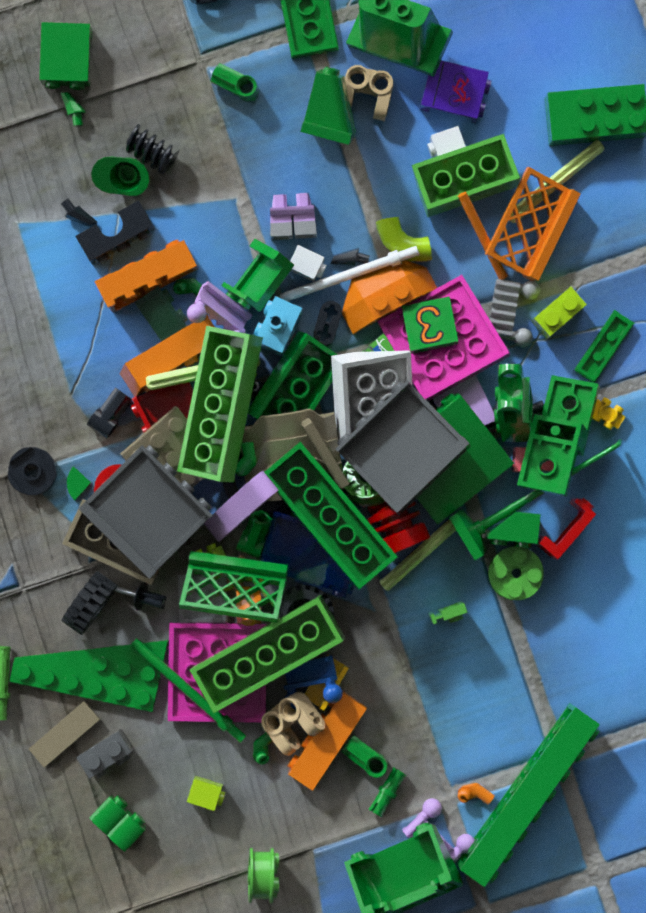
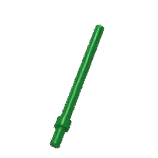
(224, 722)

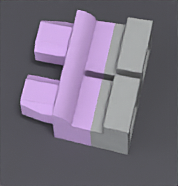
(282, 216)

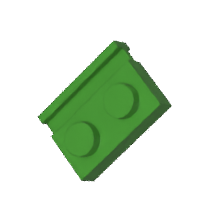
(451, 613)

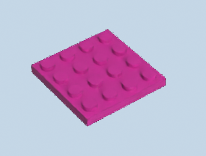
(447, 367)
(195, 643)

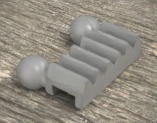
(504, 308)

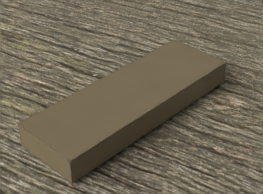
(324, 453)
(64, 734)

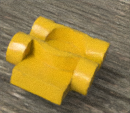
(611, 416)

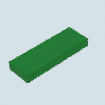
(604, 346)

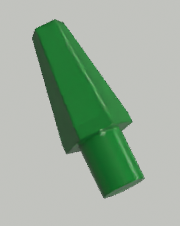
(73, 109)

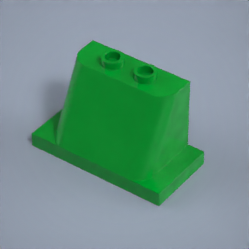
(400, 33)
(329, 108)

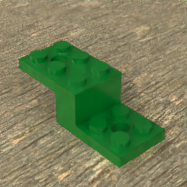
(558, 435)

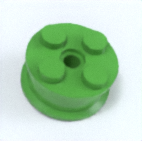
(530, 572)
(261, 875)

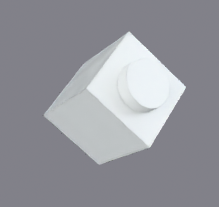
(445, 142)
(307, 263)

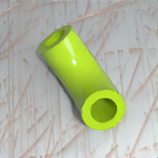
(396, 239)

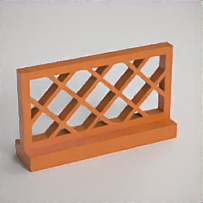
(552, 228)

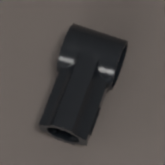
(106, 418)

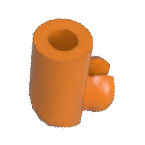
(473, 791)

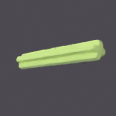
(417, 555)

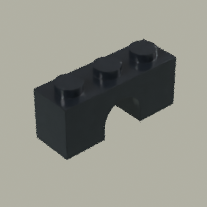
(99, 246)

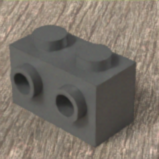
(105, 753)

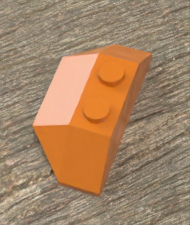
(384, 292)

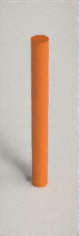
(481, 232)

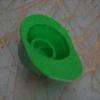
(120, 176)

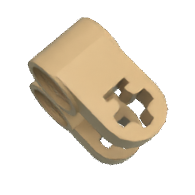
(368, 87)
(281, 732)

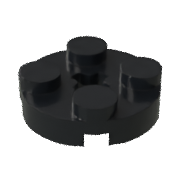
(35, 457)

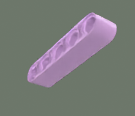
(241, 506)

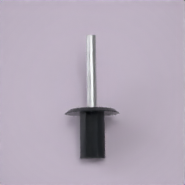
(143, 596)

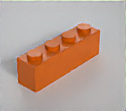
(323, 747)

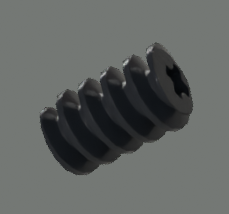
(151, 151)

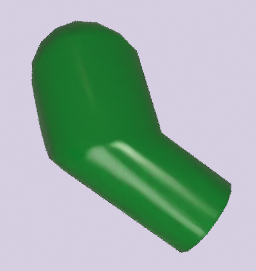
(187, 286)
(248, 460)
(260, 749)

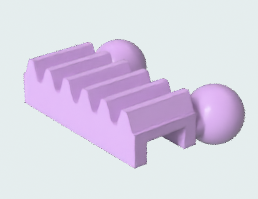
(219, 307)
(432, 809)

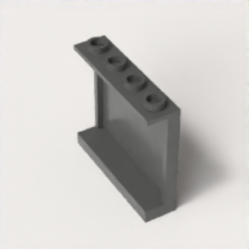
(402, 447)
(146, 510)

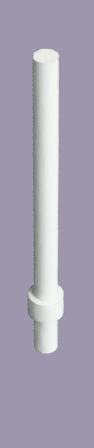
(394, 258)

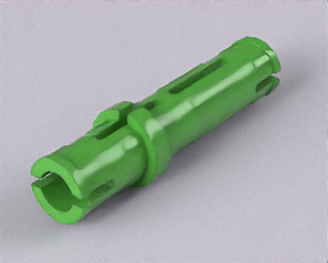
(4, 678)

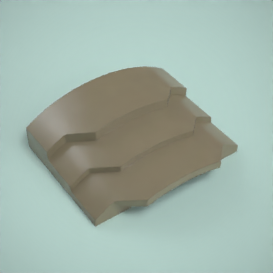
(281, 432)

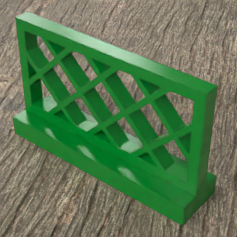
(237, 571)

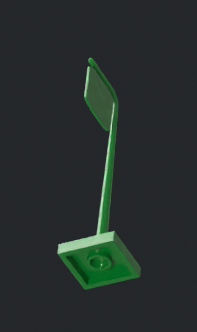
(472, 532)

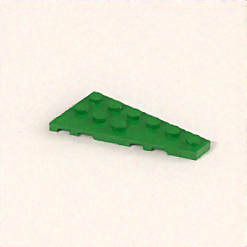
(101, 674)

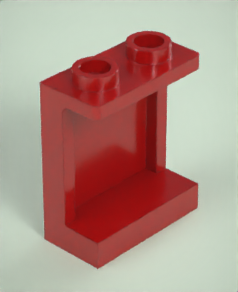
(158, 402)
(572, 531)

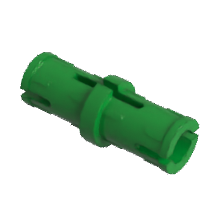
(387, 792)

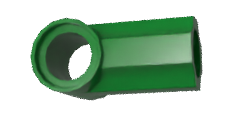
(234, 81)
(253, 537)
(363, 755)

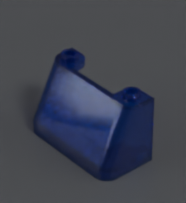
(307, 561)

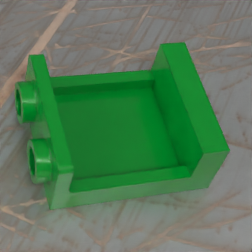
(65, 55)
(260, 278)

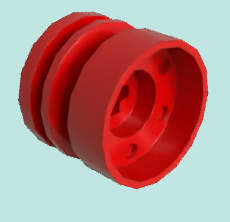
(399, 528)

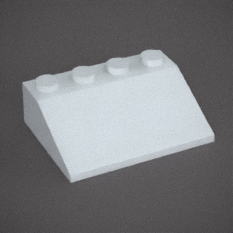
(363, 381)

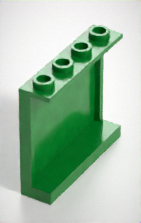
(473, 470)

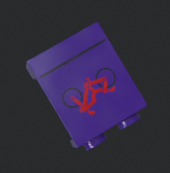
(456, 90)

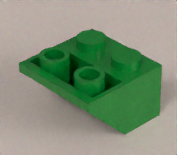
(517, 527)

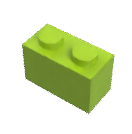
(558, 312)

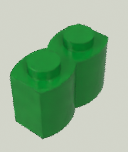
(118, 822)

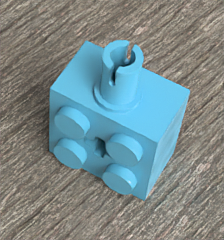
(278, 325)

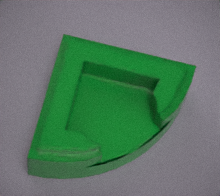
(76, 483)

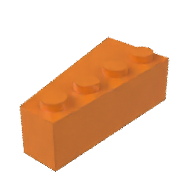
(145, 275)
(169, 355)

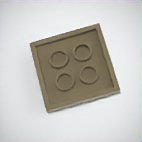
(166, 439)

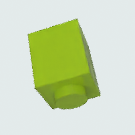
(206, 793)

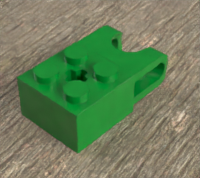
(514, 404)

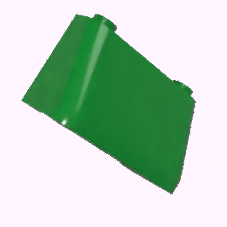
(404, 873)

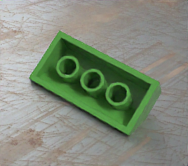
(475, 169)

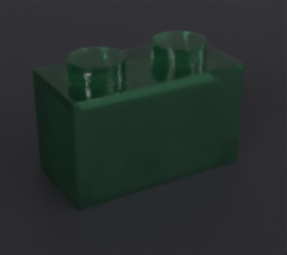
(161, 314)

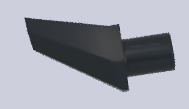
(77, 214)
(350, 257)

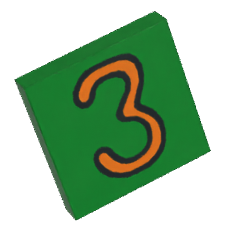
(430, 325)

